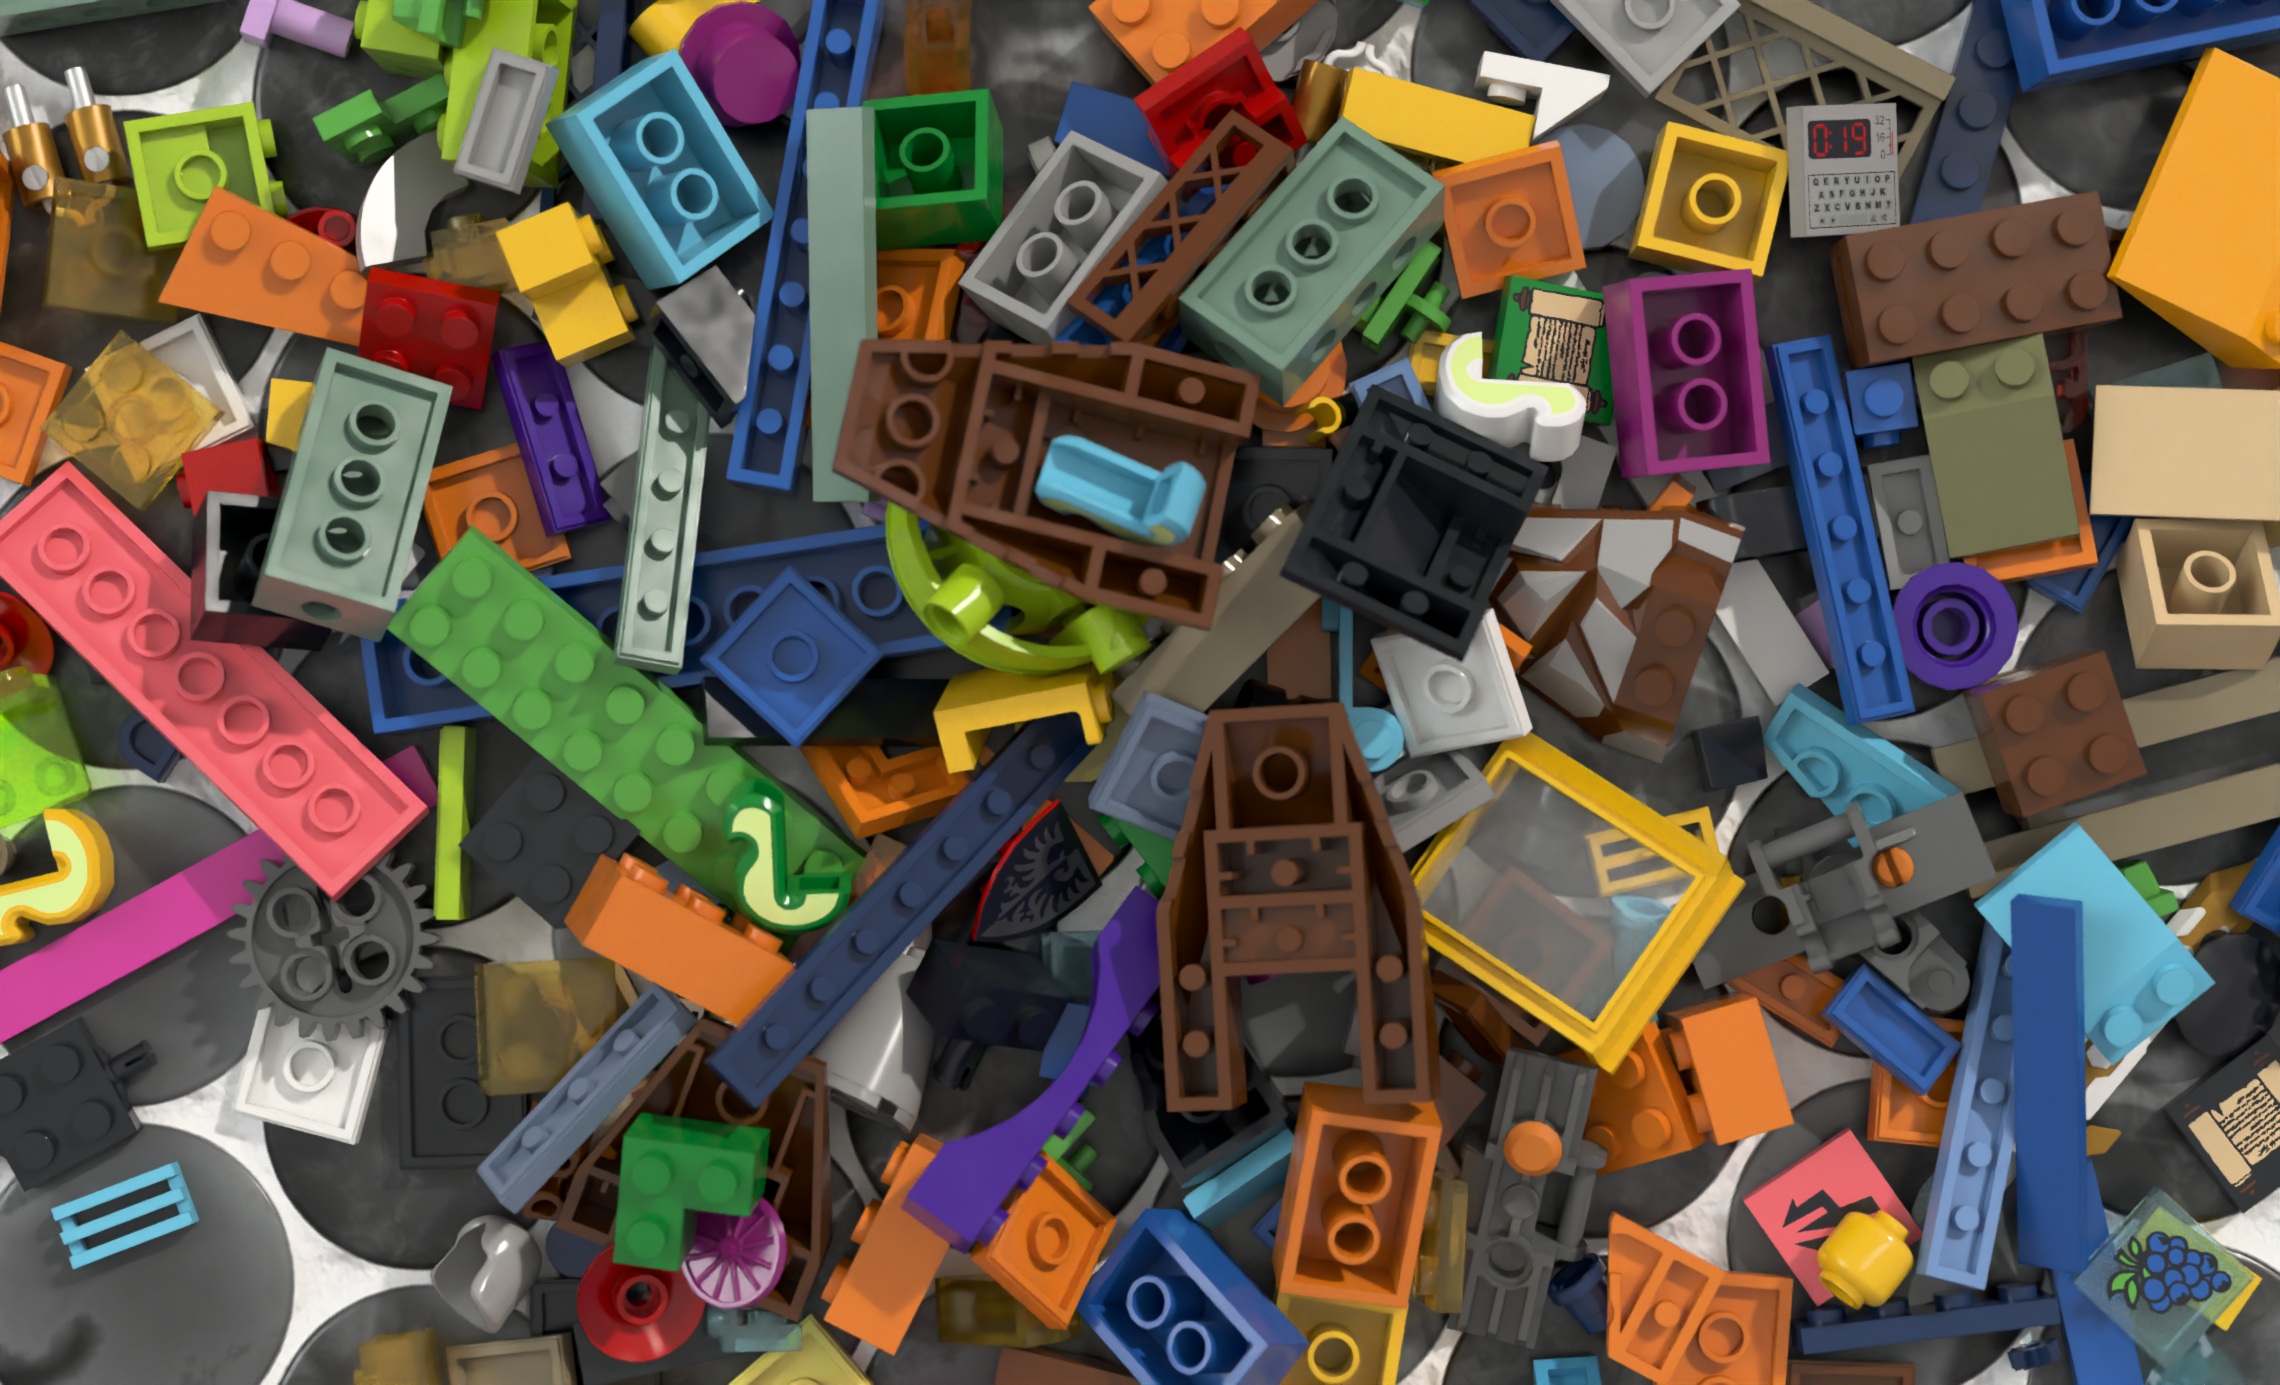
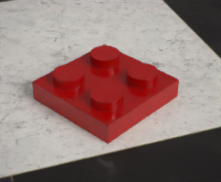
(431, 330)

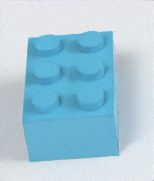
(661, 170)

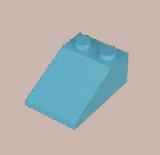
(2132, 961)

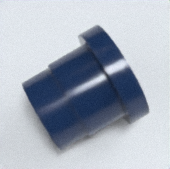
(1583, 1292)

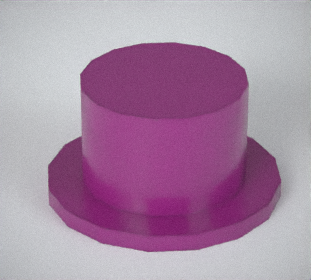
(743, 62)

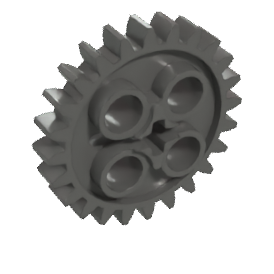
(277, 950)

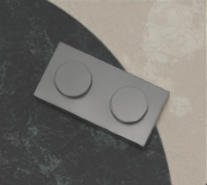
(1907, 518)

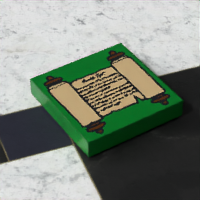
(1555, 337)

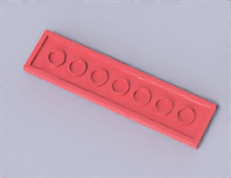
(215, 702)

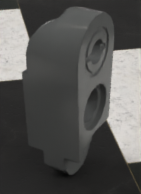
(1927, 971)

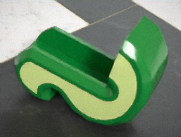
(760, 874)

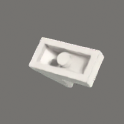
(1558, 90)

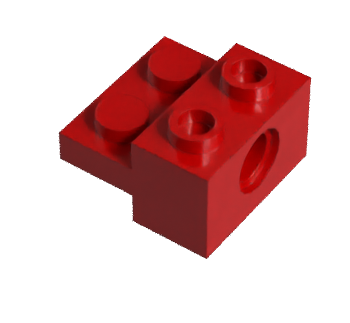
(1202, 92)

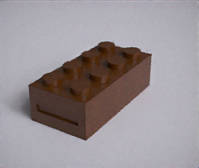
(1976, 279)

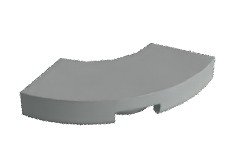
(400, 204)

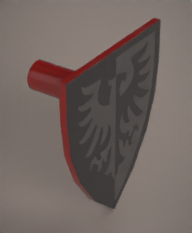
(1036, 881)

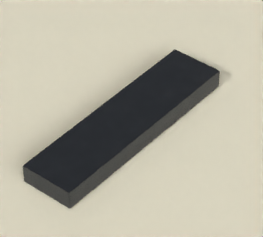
(871, 715)

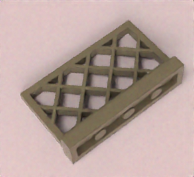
(1831, 38)

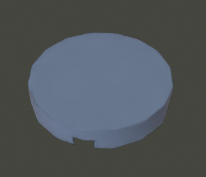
(1602, 181)

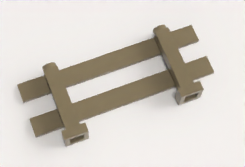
(2157, 819)

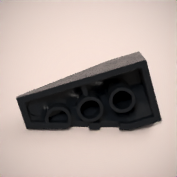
(1209, 1141)

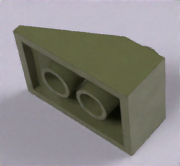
(1996, 447)

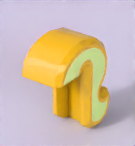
(69, 894)

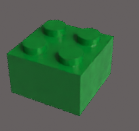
(937, 169)

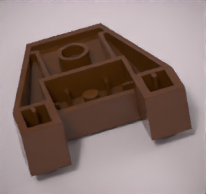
(796, 1162)

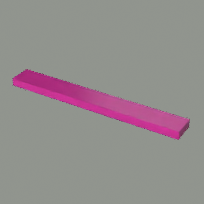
(155, 922)

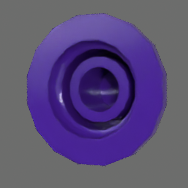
(1955, 625)

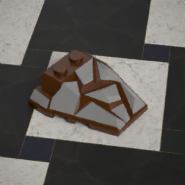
(1615, 613)

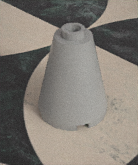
(881, 1050)

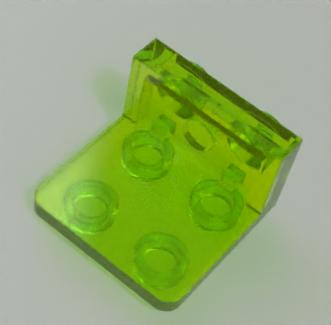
(37, 749)

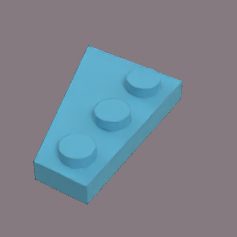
(1848, 761)

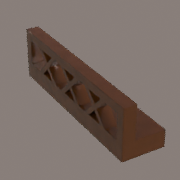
(1156, 305)

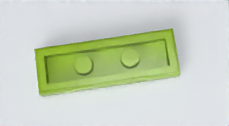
(454, 822)

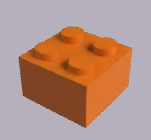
(1727, 1067)

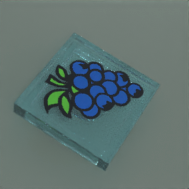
(2162, 1278)

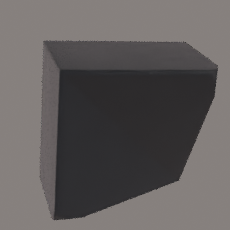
(1730, 753)

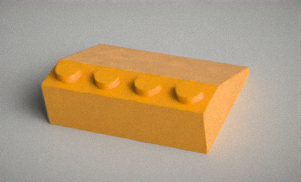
(2210, 217)

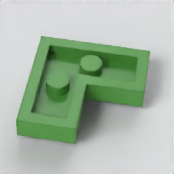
(369, 127)

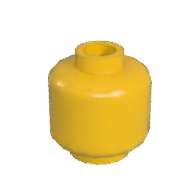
(1865, 1259)

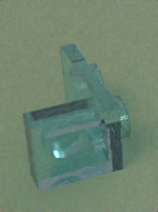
(762, 1333)

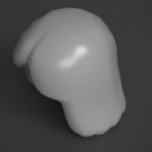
(489, 1288)

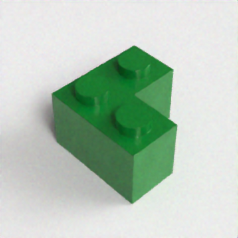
(674, 1171)

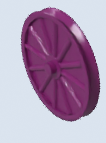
(736, 1257)

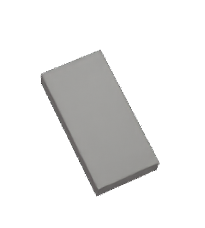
(506, 120)

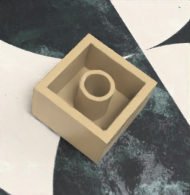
(2199, 594)

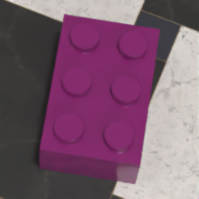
(1686, 373)

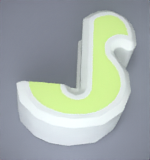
(1508, 410)

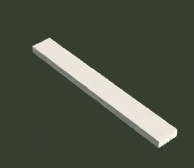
(1750, 605)

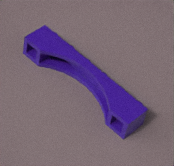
(975, 1174)

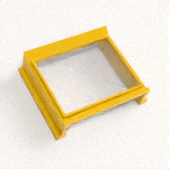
(1571, 897)

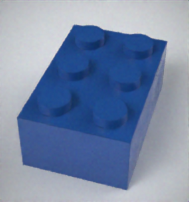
(1186, 1309)

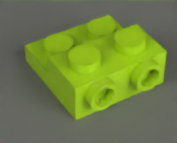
(186, 154)

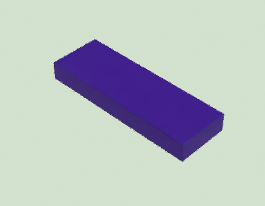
(550, 438)

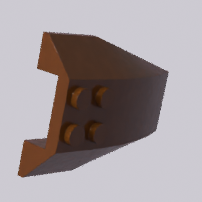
(969, 427)

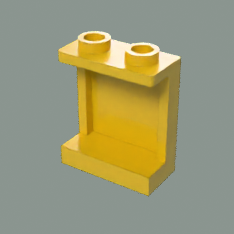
(994, 698)

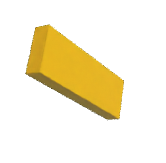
(1432, 120)

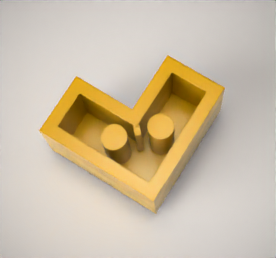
(564, 274)

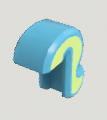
(1120, 492)

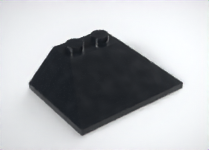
(1414, 522)

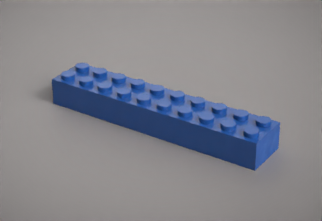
(844, 566)

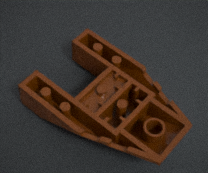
(1284, 874)

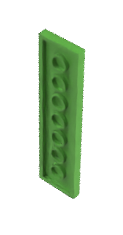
(598, 721)

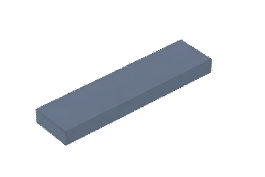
(586, 1096)

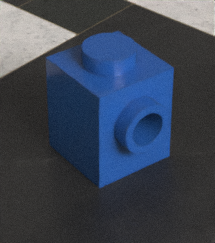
(1880, 404)

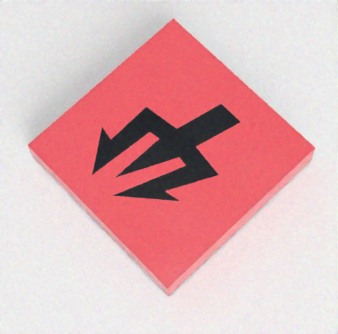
(1813, 1197)

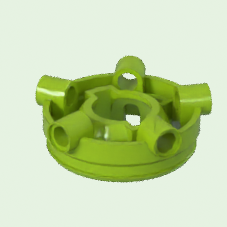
(963, 587)

